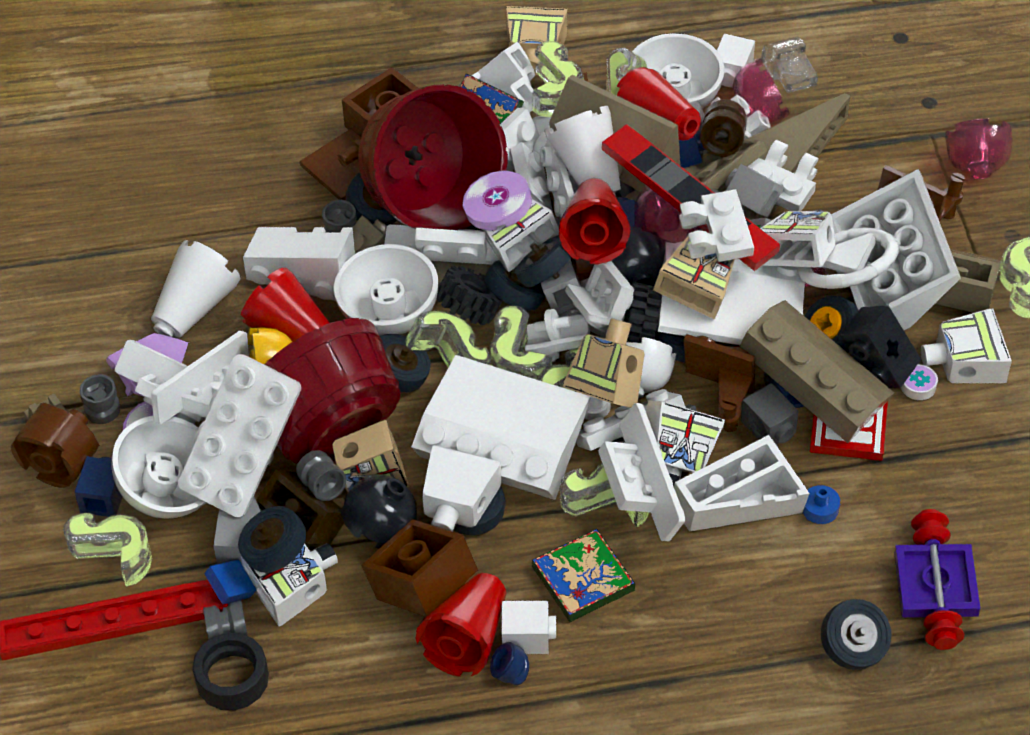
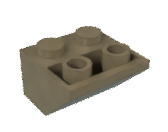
(976, 285)

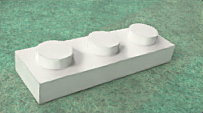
(601, 430)

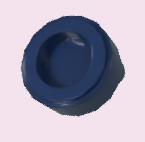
(510, 664)

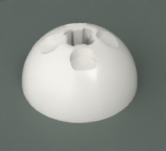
(686, 64)
(387, 287)
(149, 465)

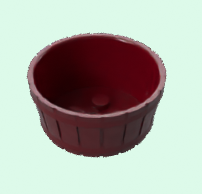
(457, 146)
(342, 385)

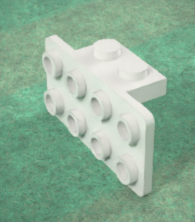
(239, 435)

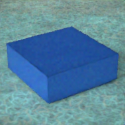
(230, 581)

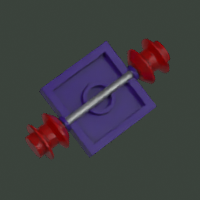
(937, 580)

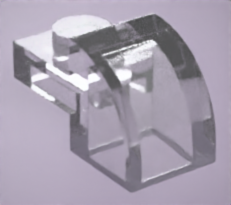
(789, 64)

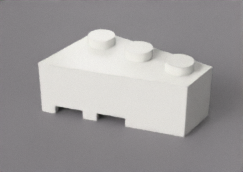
(310, 256)
(741, 488)

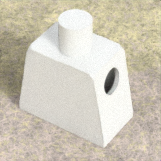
(459, 487)

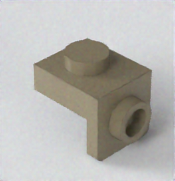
(368, 234)

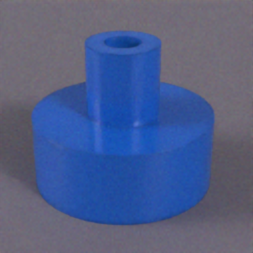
(822, 505)

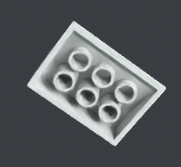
(924, 260)
(745, 301)
(506, 420)

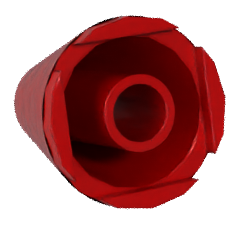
(654, 93)
(594, 224)
(283, 307)
(464, 626)

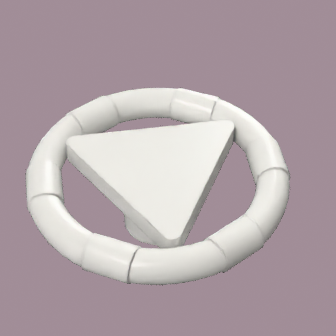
(850, 257)

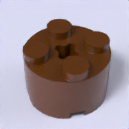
(55, 444)

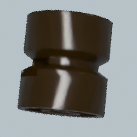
(723, 128)

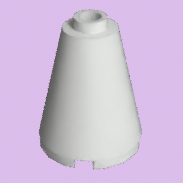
(580, 147)
(192, 288)

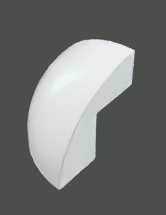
(511, 73)

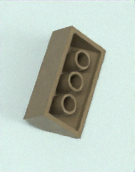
(583, 96)
(815, 370)

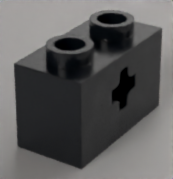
(881, 345)

